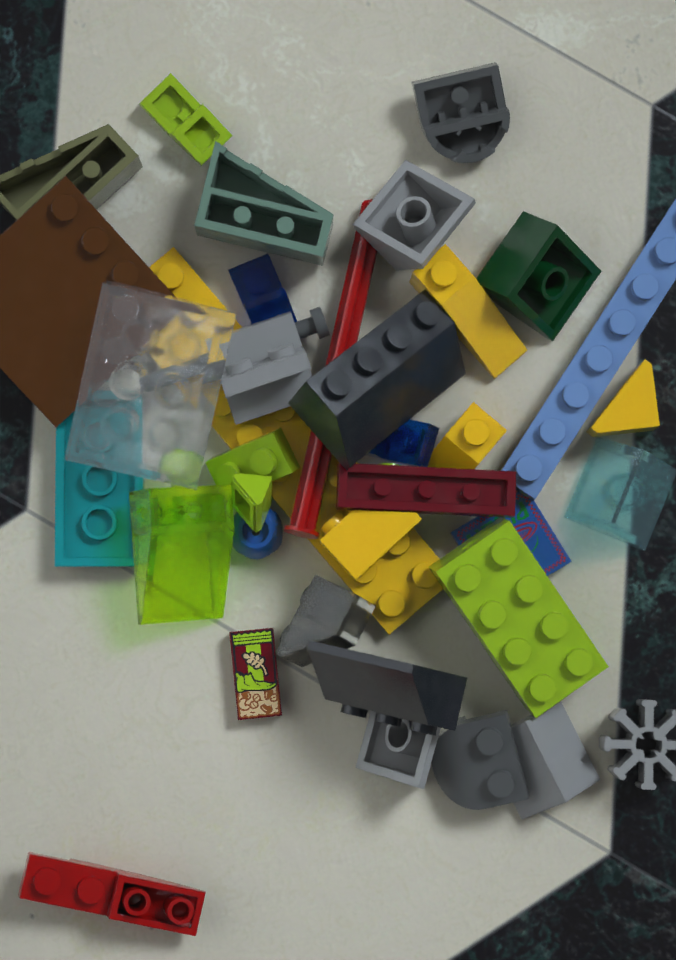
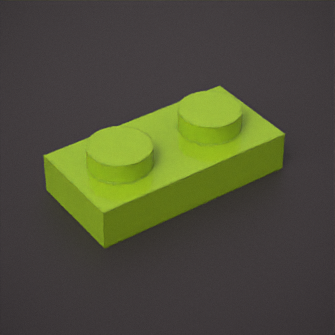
(262, 456)

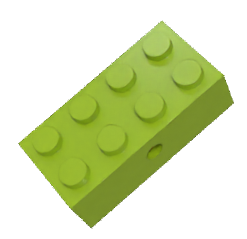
(518, 616)

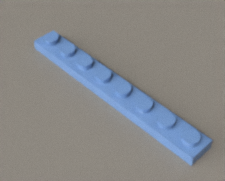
(596, 361)

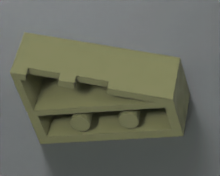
(93, 163)

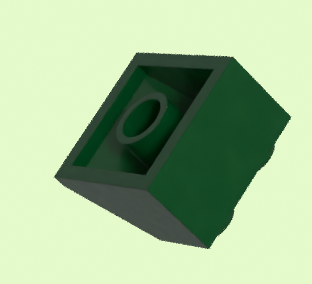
(538, 275)

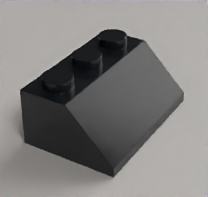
(388, 688)

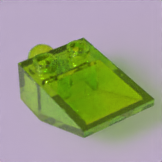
(179, 558)

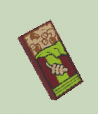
(255, 673)

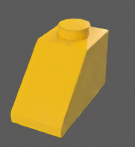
(467, 440)
(365, 537)

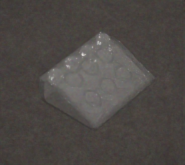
(150, 385)

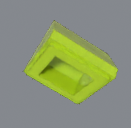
(252, 498)

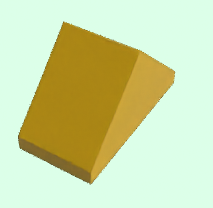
(631, 408)

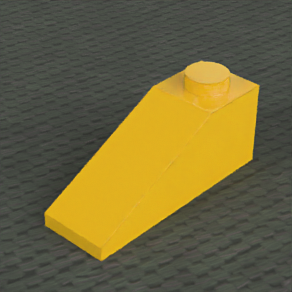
(475, 315)

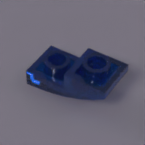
(409, 444)

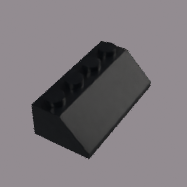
(382, 380)

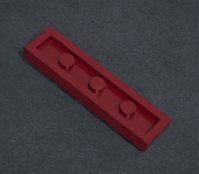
(426, 490)

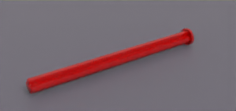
(344, 335)

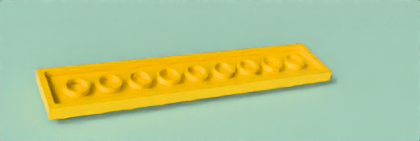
(399, 579)

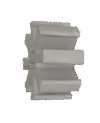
(636, 755)

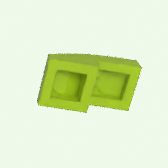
(185, 119)

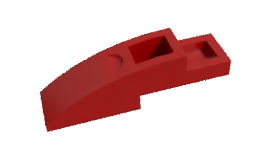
(112, 893)

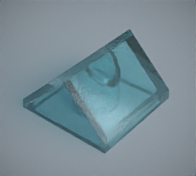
(621, 492)

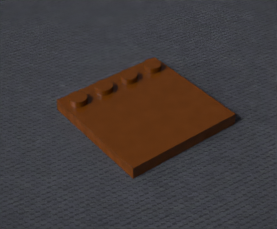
(51, 292)

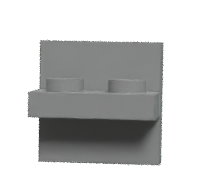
(264, 367)

